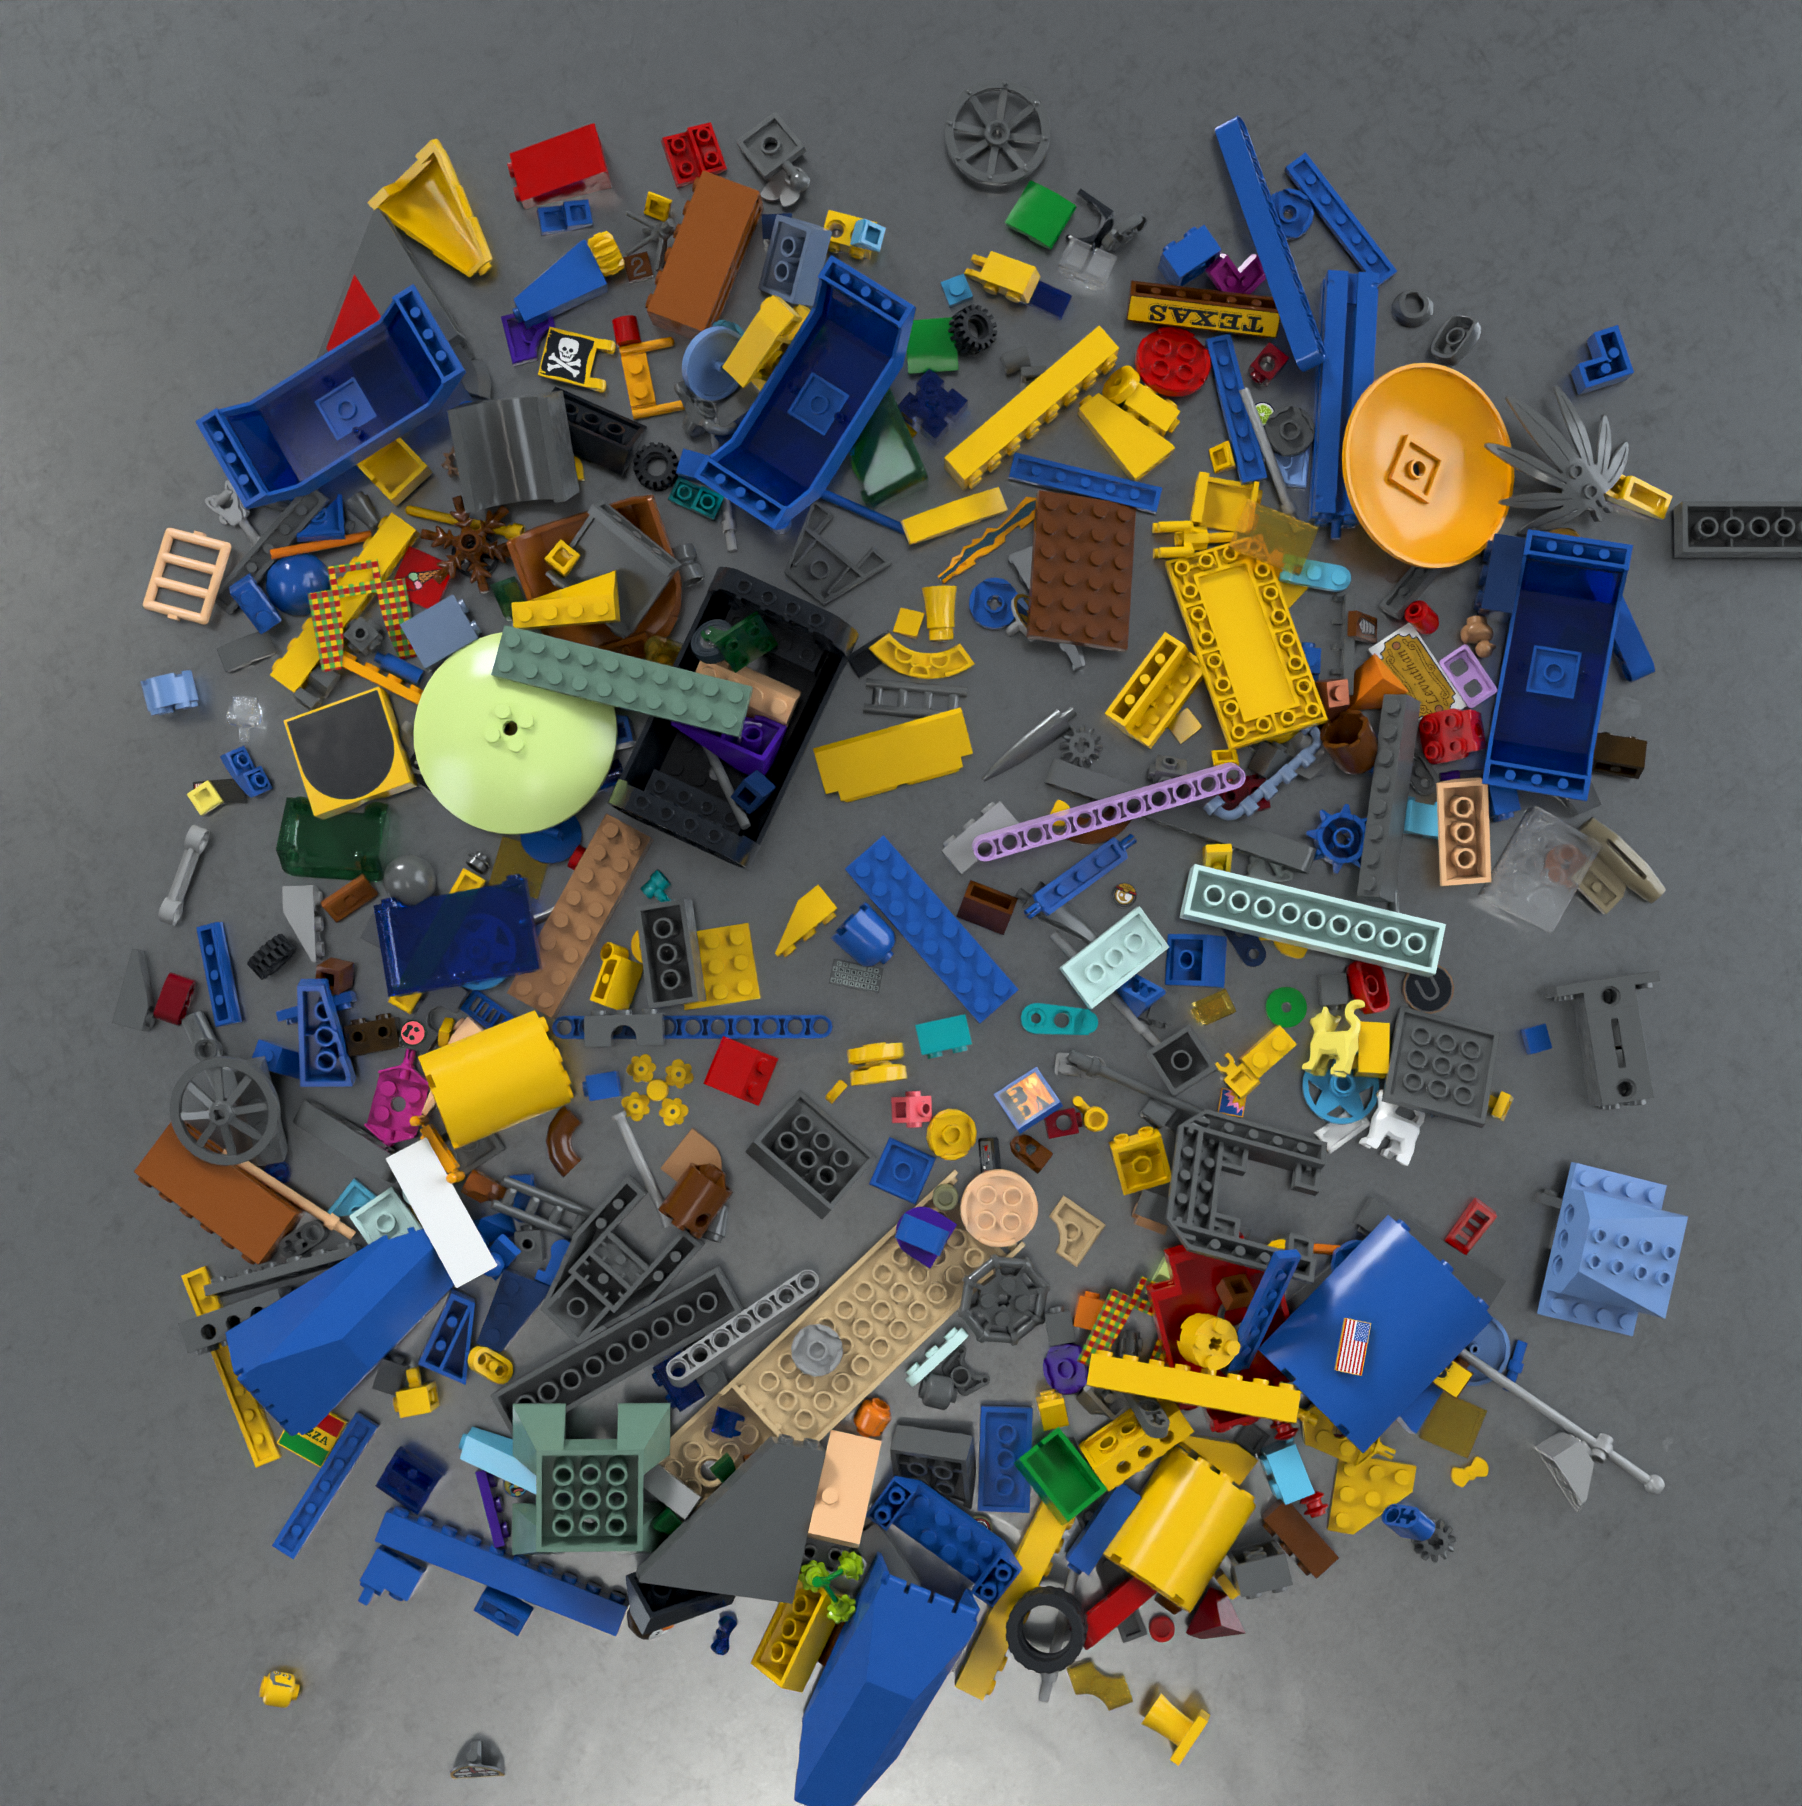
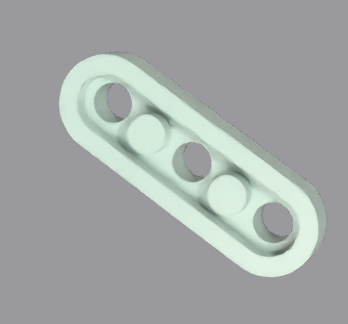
(935, 1356)

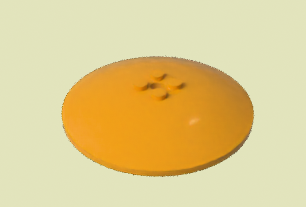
(1440, 424)

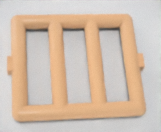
(210, 594)

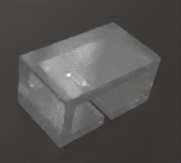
(1088, 267)

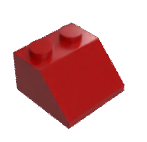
(740, 1071)

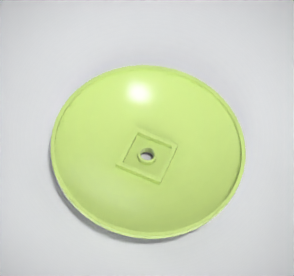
(501, 779)

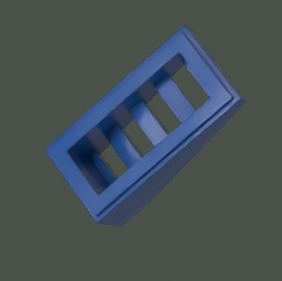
(492, 1005)

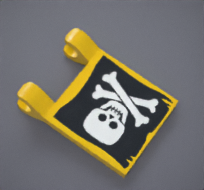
(571, 356)

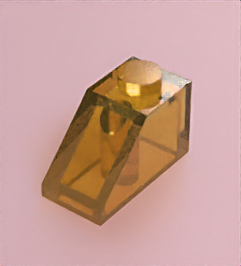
(1213, 1007)

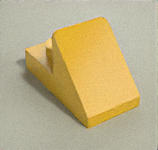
(1217, 856)

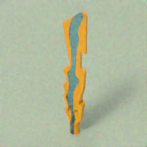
(991, 539)

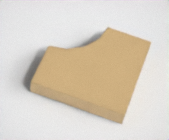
(1076, 1230)

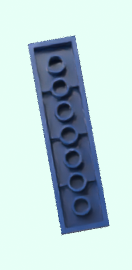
(931, 929)

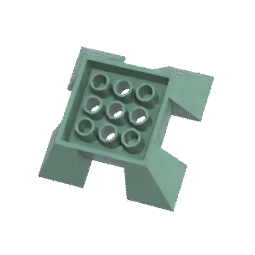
(558, 1523)

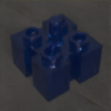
(932, 407)

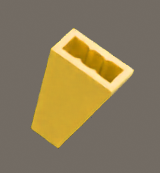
(1124, 437)

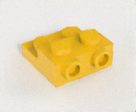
(1140, 1160)

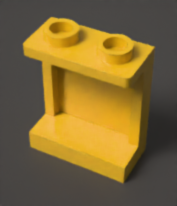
(1221, 502)

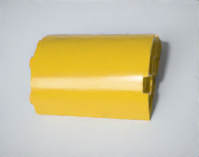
(496, 1078)
(1181, 1528)

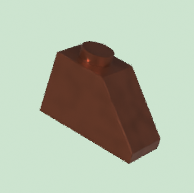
(1334, 697)

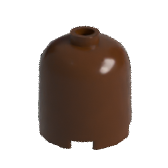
(1350, 742)

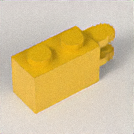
(1005, 276)

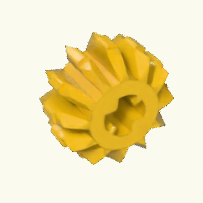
(606, 253)

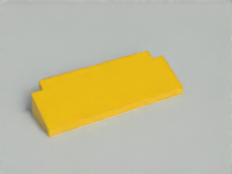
(894, 756)

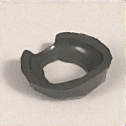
(1409, 319)

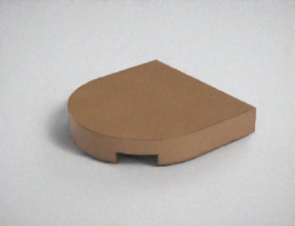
(692, 1149)

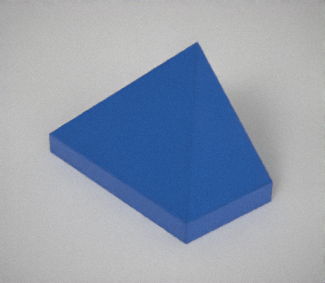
(1140, 994)
(495, 1225)

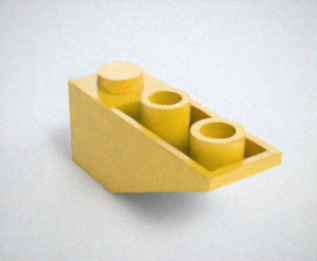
(808, 913)
(1223, 1454)

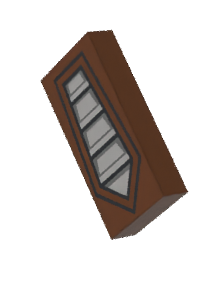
(1362, 627)

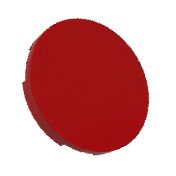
(1172, 362)

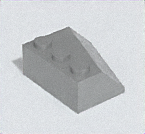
(1569, 1464)

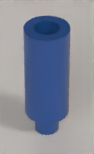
(400, 668)

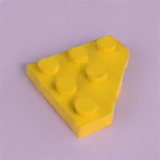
(1366, 1491)

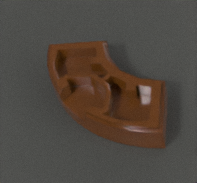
(1099, 835)

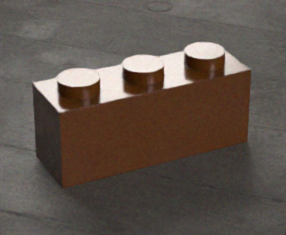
(1299, 1538)

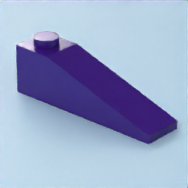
(750, 752)

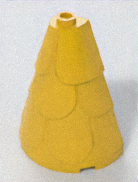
(436, 212)

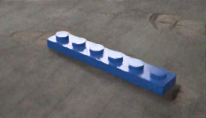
(1339, 218)
(1238, 425)
(1084, 482)
(1264, 1306)
(325, 1485)

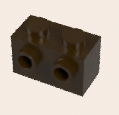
(1619, 755)
(373, 1036)

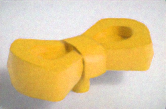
(1461, 1476)

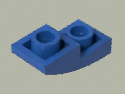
(241, 768)

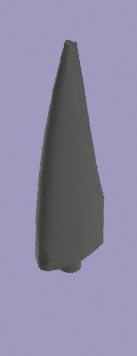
(1033, 741)
(1064, 918)

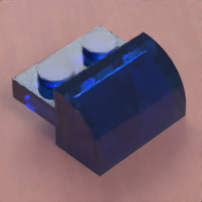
(409, 1480)

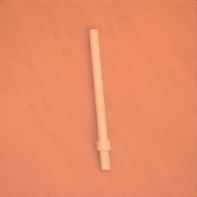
(330, 1221)

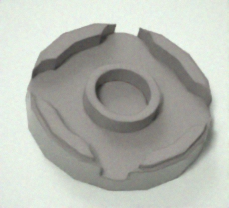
(816, 1350)

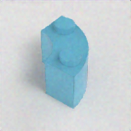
(1421, 819)

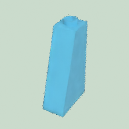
(495, 1455)

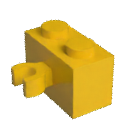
(417, 1396)

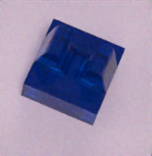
(725, 1422)

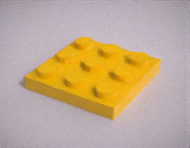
(727, 966)

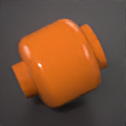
(872, 1417)

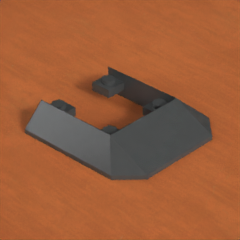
(1224, 1143)

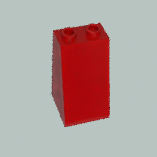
(560, 168)

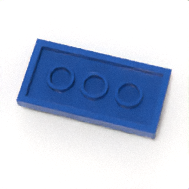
(1003, 1440)

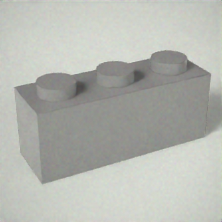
(959, 850)

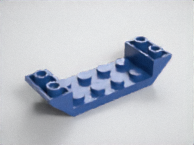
(948, 1534)

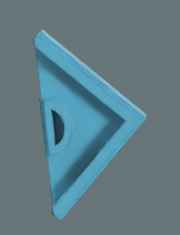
(352, 1199)

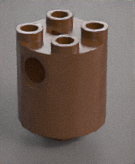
(696, 1198)

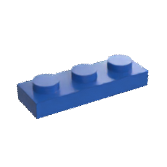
(341, 1001)

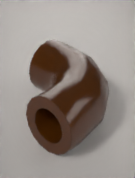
(559, 1141)

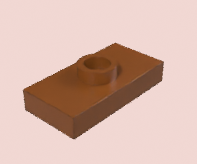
(349, 898)

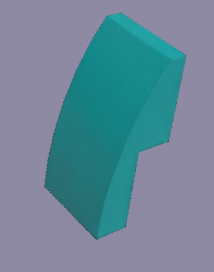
(695, 498)

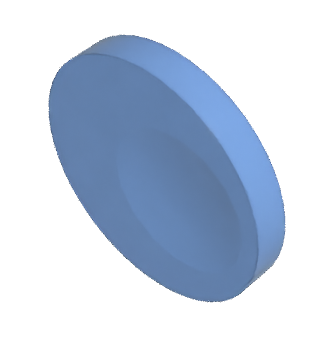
(704, 362)
(1491, 1347)

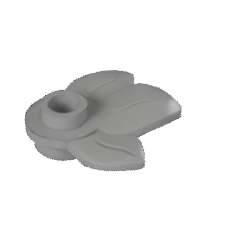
(780, 189)

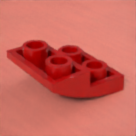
(692, 153)

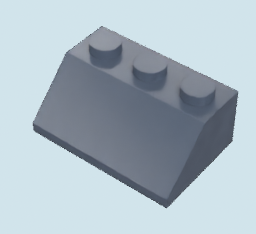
(794, 260)

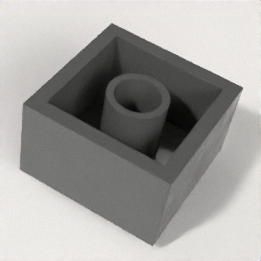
(1182, 1060)

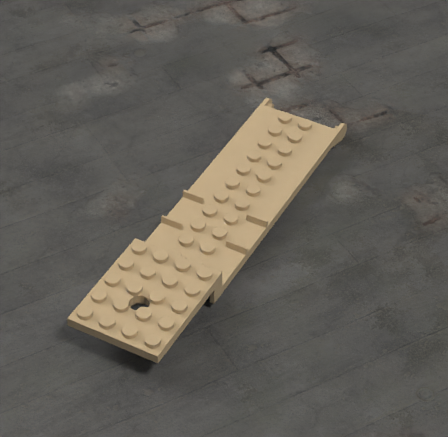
(881, 1316)

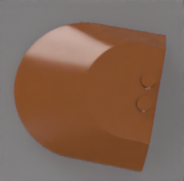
(535, 544)

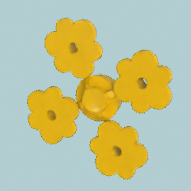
(657, 1090)

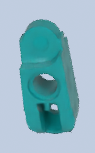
(1080, 1020)

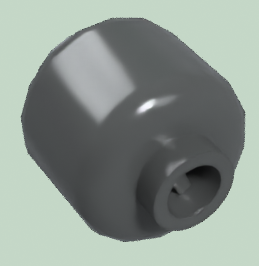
(937, 1391)

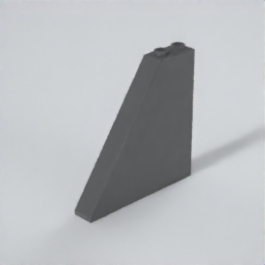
(748, 1530)

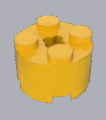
(1208, 1341)

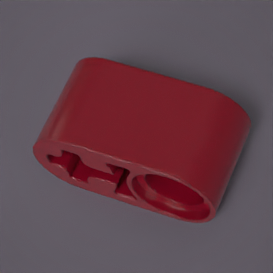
(174, 999)

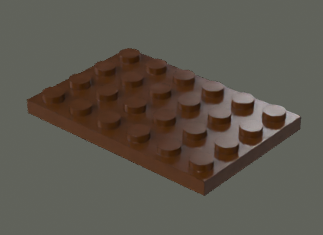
(1081, 571)

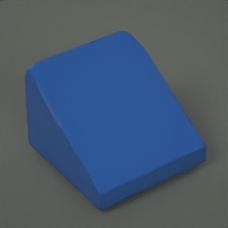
(1536, 1039)

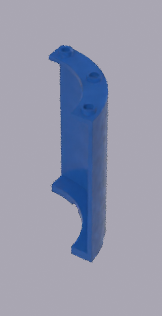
(1417, 1329)

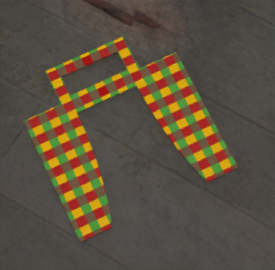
(328, 617)
(1113, 1318)

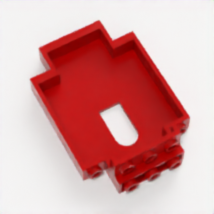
(1194, 1291)

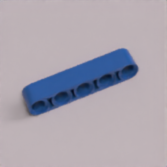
(1630, 647)

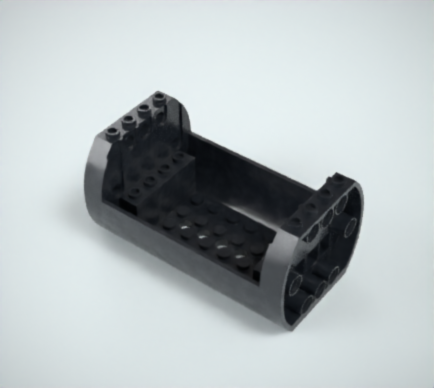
(668, 771)

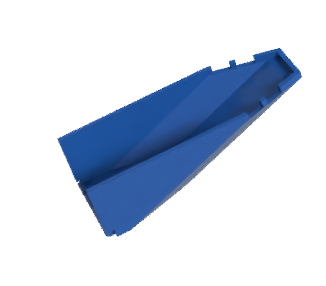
(336, 1328)
(877, 1685)

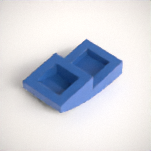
(564, 218)

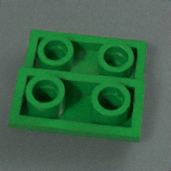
(1040, 214)
(931, 346)

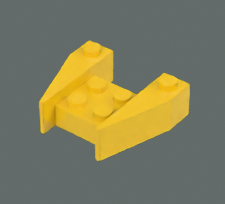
(765, 341)

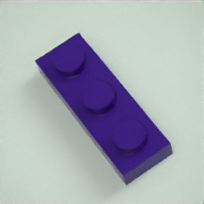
(493, 1507)

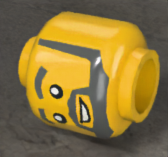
(278, 1689)

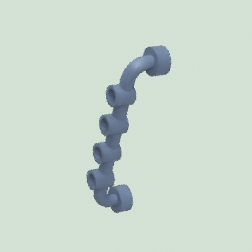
(1268, 788)

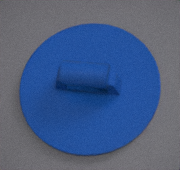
(553, 843)

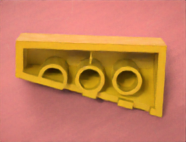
(580, 604)

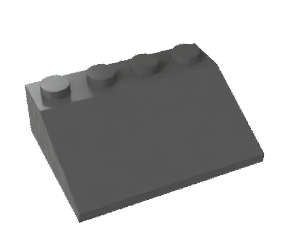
(810, 1154)

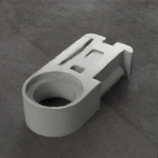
(1064, 1069)

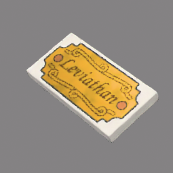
(1418, 671)

